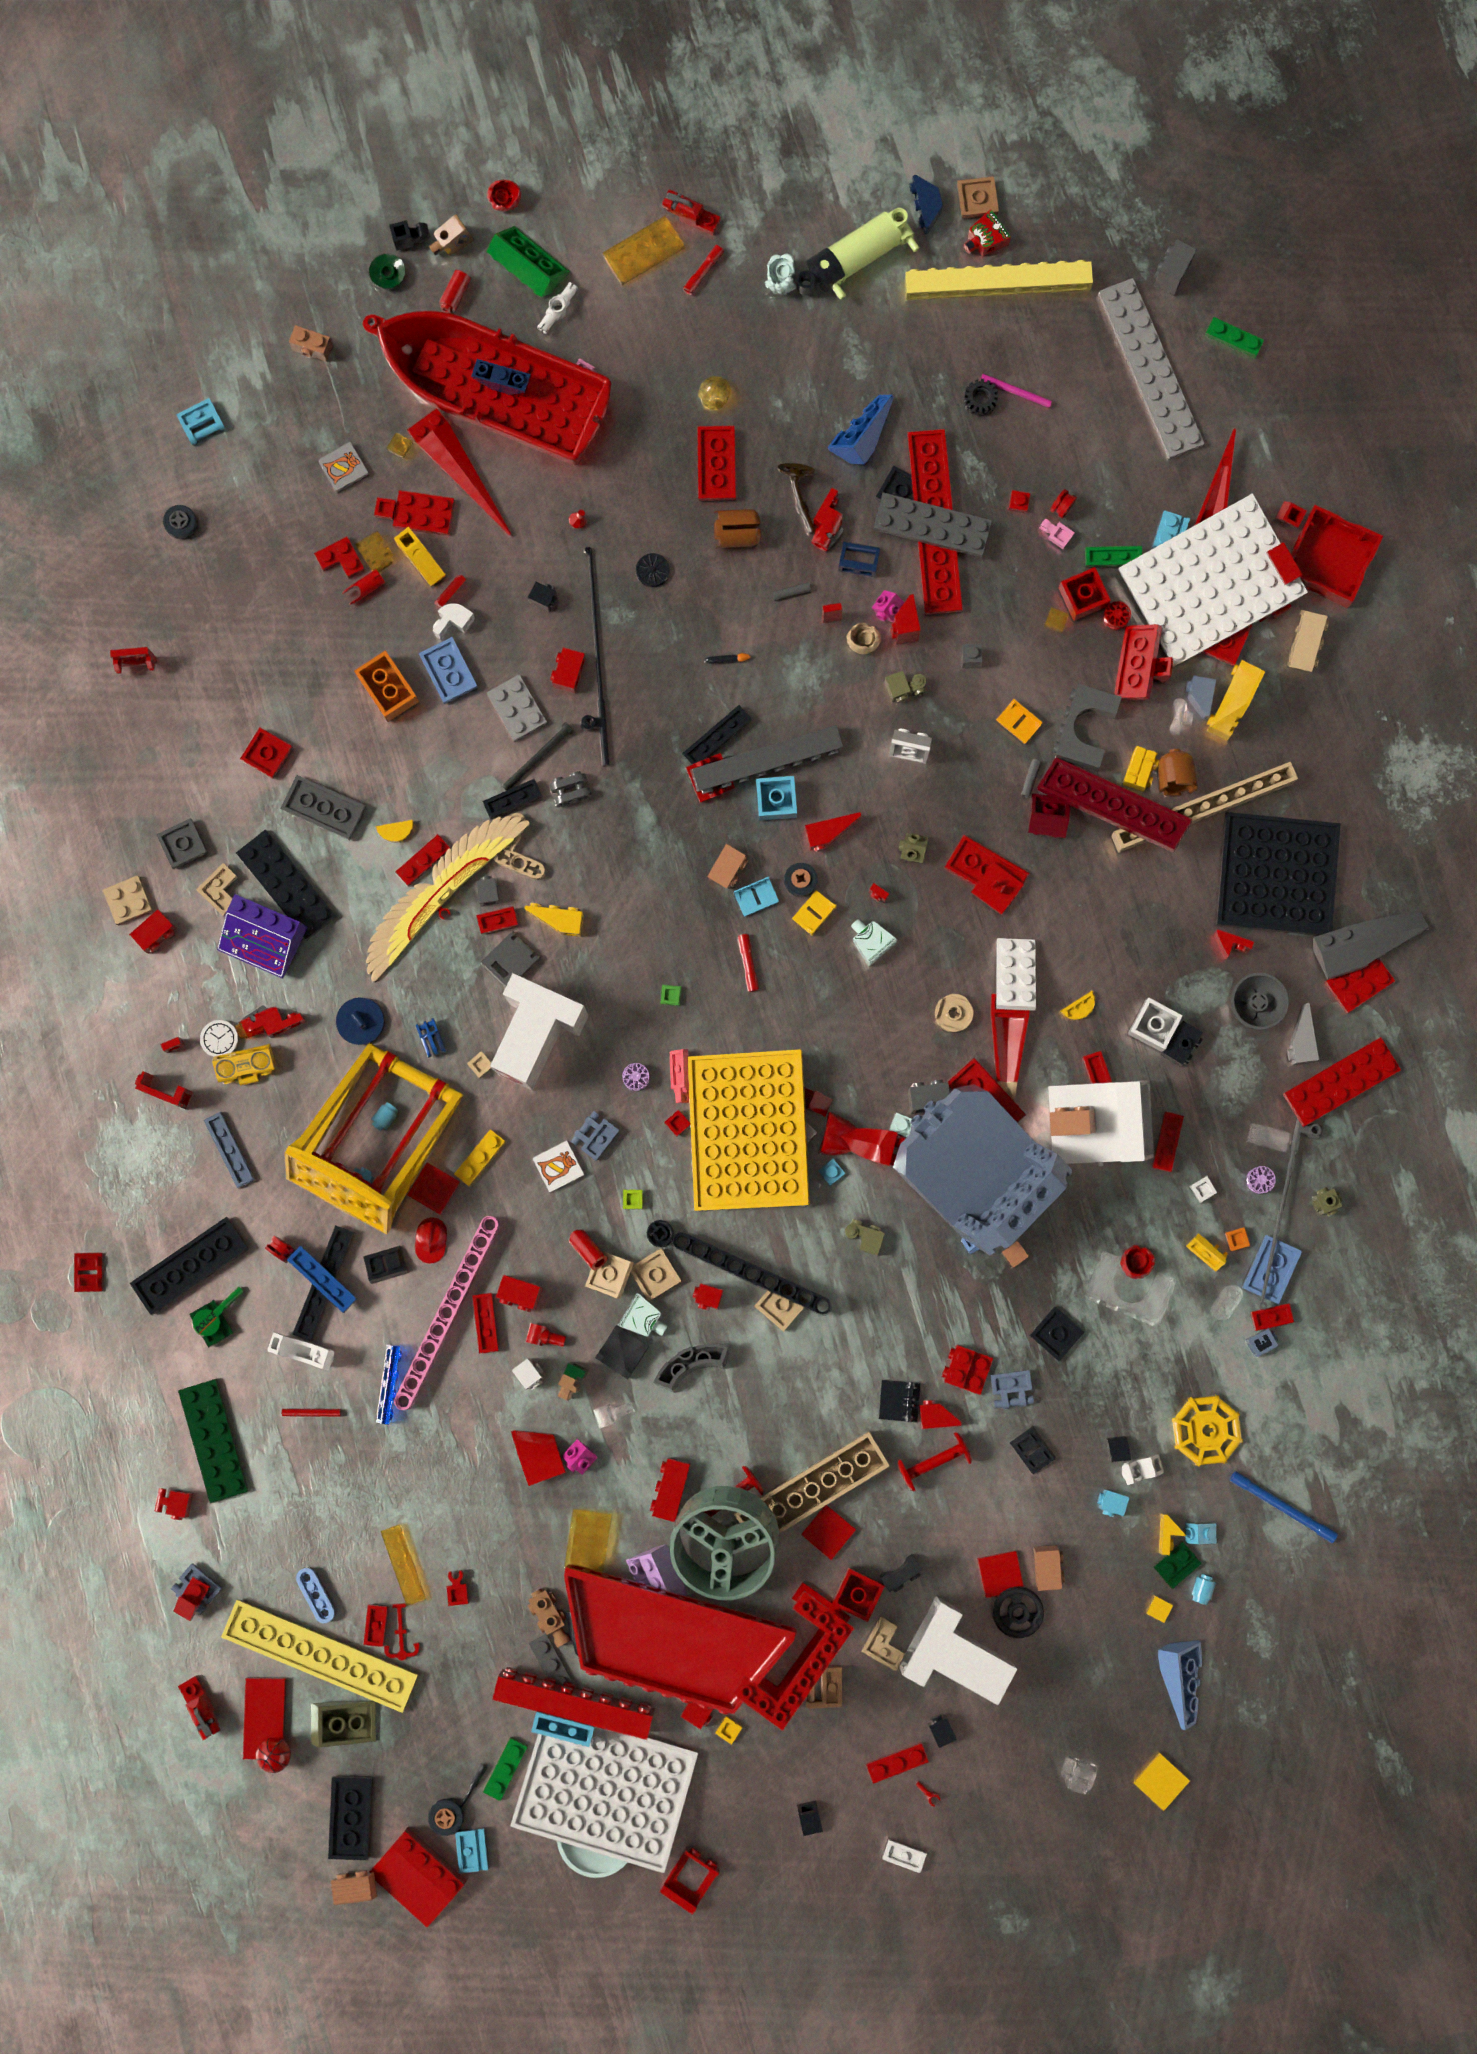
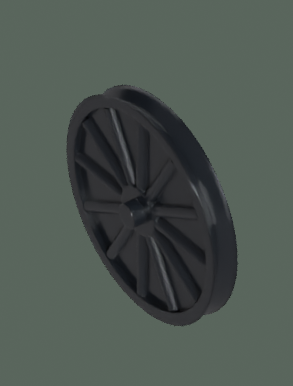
(652, 569)

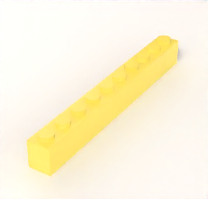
(998, 280)

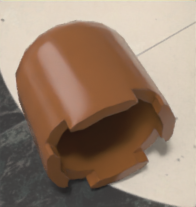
(1177, 773)

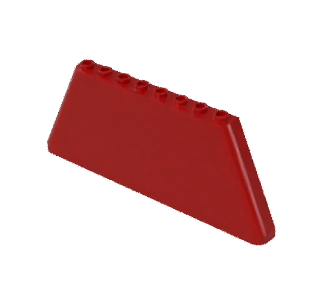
(669, 1639)

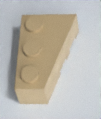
(1308, 641)

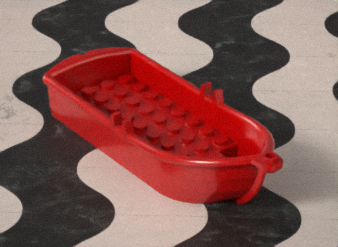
(436, 360)

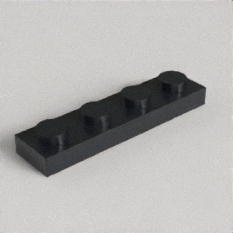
(717, 735)

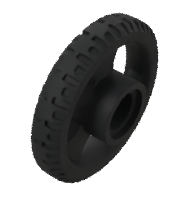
(1034, 1619)

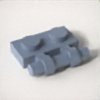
(599, 1140)
(1010, 1383)
(193, 1571)

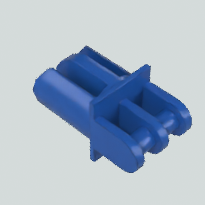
(430, 1035)

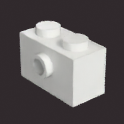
(529, 1374)

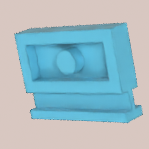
(1169, 527)
(471, 1850)

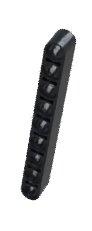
(745, 1266)

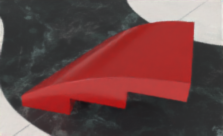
(538, 1455)

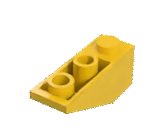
(419, 556)
(562, 921)

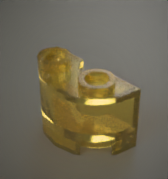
(374, 552)

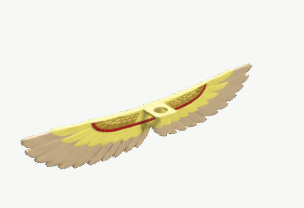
(451, 873)

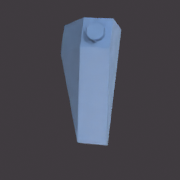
(1180, 1670)

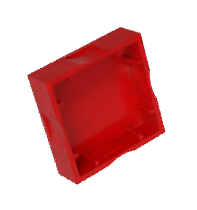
(1334, 555)

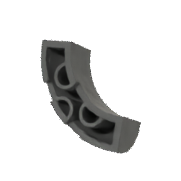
(689, 1361)

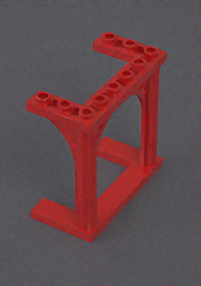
(782, 1701)

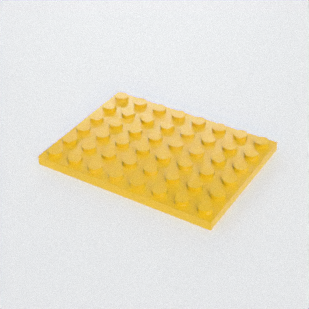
(748, 1130)

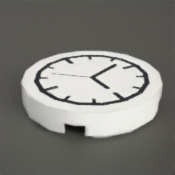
(219, 1038)

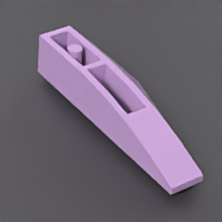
(656, 1570)

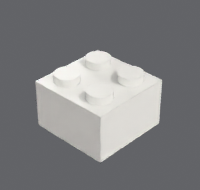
(1155, 1024)

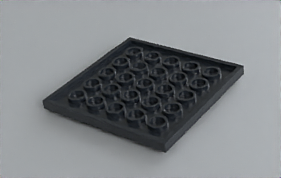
(1278, 874)

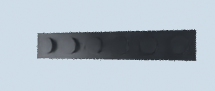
(315, 1300)

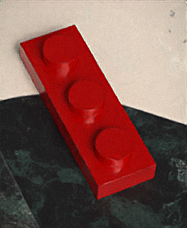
(422, 860)
(1167, 1141)
(485, 1323)
(897, 1762)

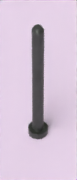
(539, 755)

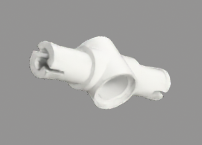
(560, 300)

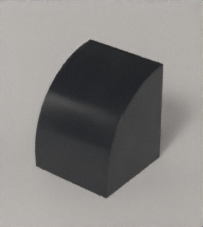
(1118, 1449)
(809, 1818)

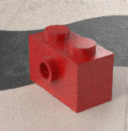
(707, 1297)

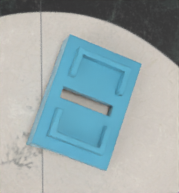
(764, 892)

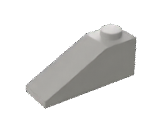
(1303, 1042)

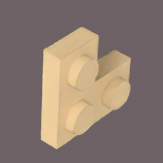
(214, 888)
(878, 1644)

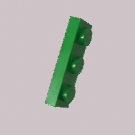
(1234, 337)
(1111, 556)
(505, 1769)

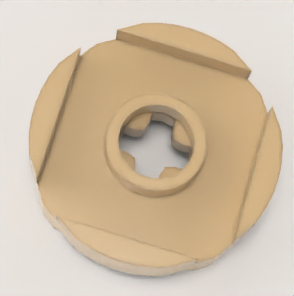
(963, 1007)

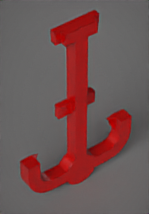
(402, 1654)

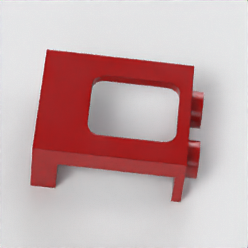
(181, 1096)
(679, 1892)

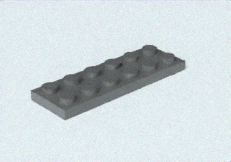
(932, 525)

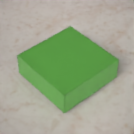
(670, 995)

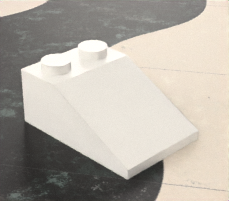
(910, 746)

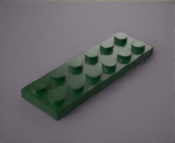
(213, 1440)

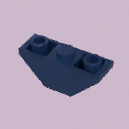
(926, 201)
(500, 377)

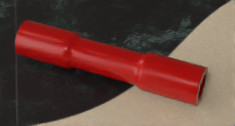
(711, 260)
(745, 949)

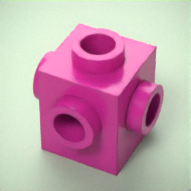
(887, 606)
(579, 1457)

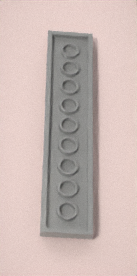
(1151, 368)

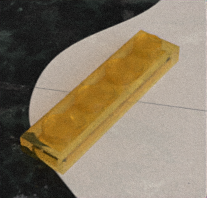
(403, 1565)

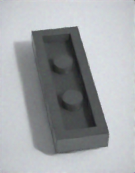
(549, 1660)

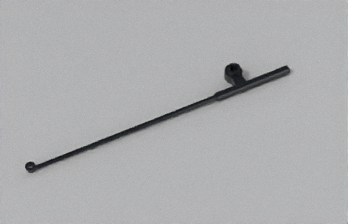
(600, 722)

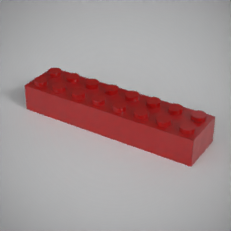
(574, 1703)

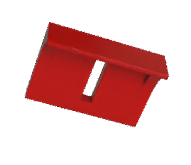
(87, 1282)

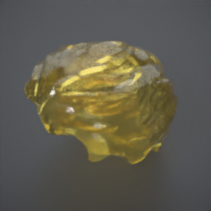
(714, 392)

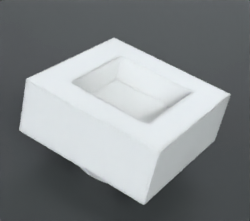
(1203, 1189)

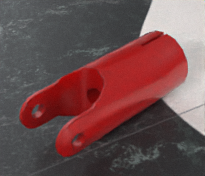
(366, 584)

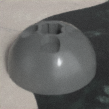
(1270, 1000)

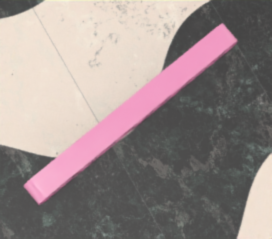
(439, 1319)

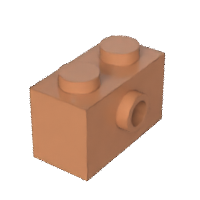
(310, 343)
(728, 866)
(1047, 1567)

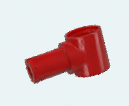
(540, 1335)

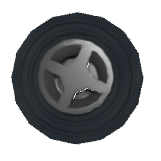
(175, 516)

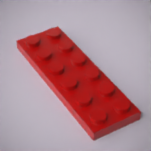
(1341, 1082)

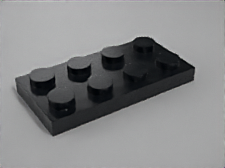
(350, 1818)

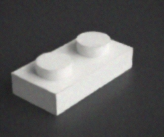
(904, 1856)

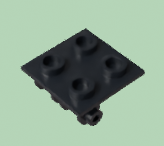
(899, 1401)

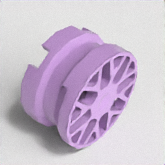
(636, 1077)
(1260, 1180)

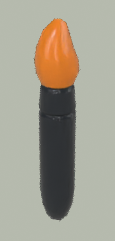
(727, 658)

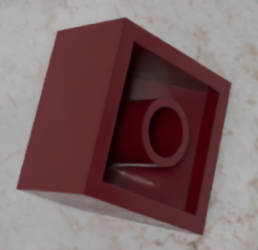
(1048, 816)

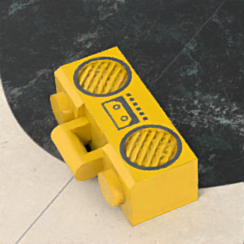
(242, 1062)

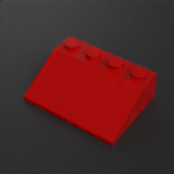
(417, 1877)

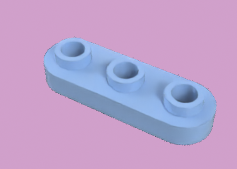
(309, 1588)

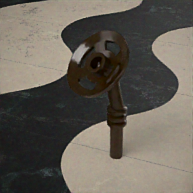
(796, 472)

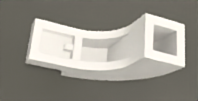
(301, 1351)

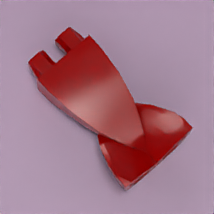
(867, 1143)

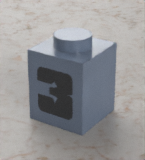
(1262, 1342)

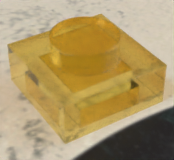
(399, 445)
(1056, 620)

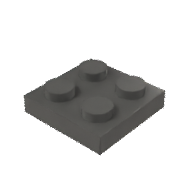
(182, 843)

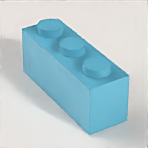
(562, 1729)

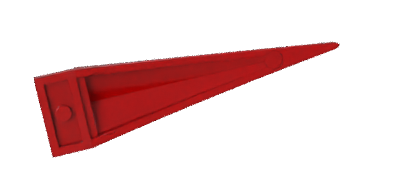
(440, 443)
(1218, 493)

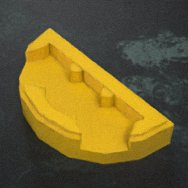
(396, 831)
(1080, 1008)

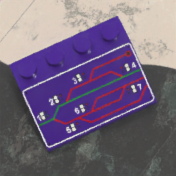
(260, 936)

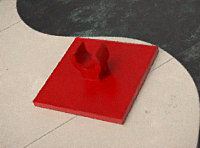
(997, 888)

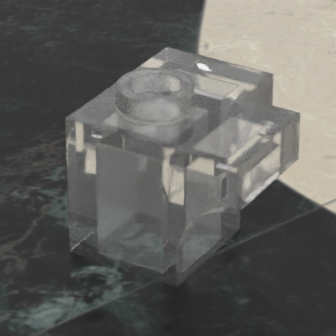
(1079, 1774)

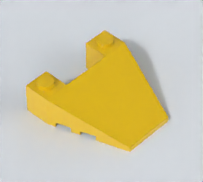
(1236, 700)

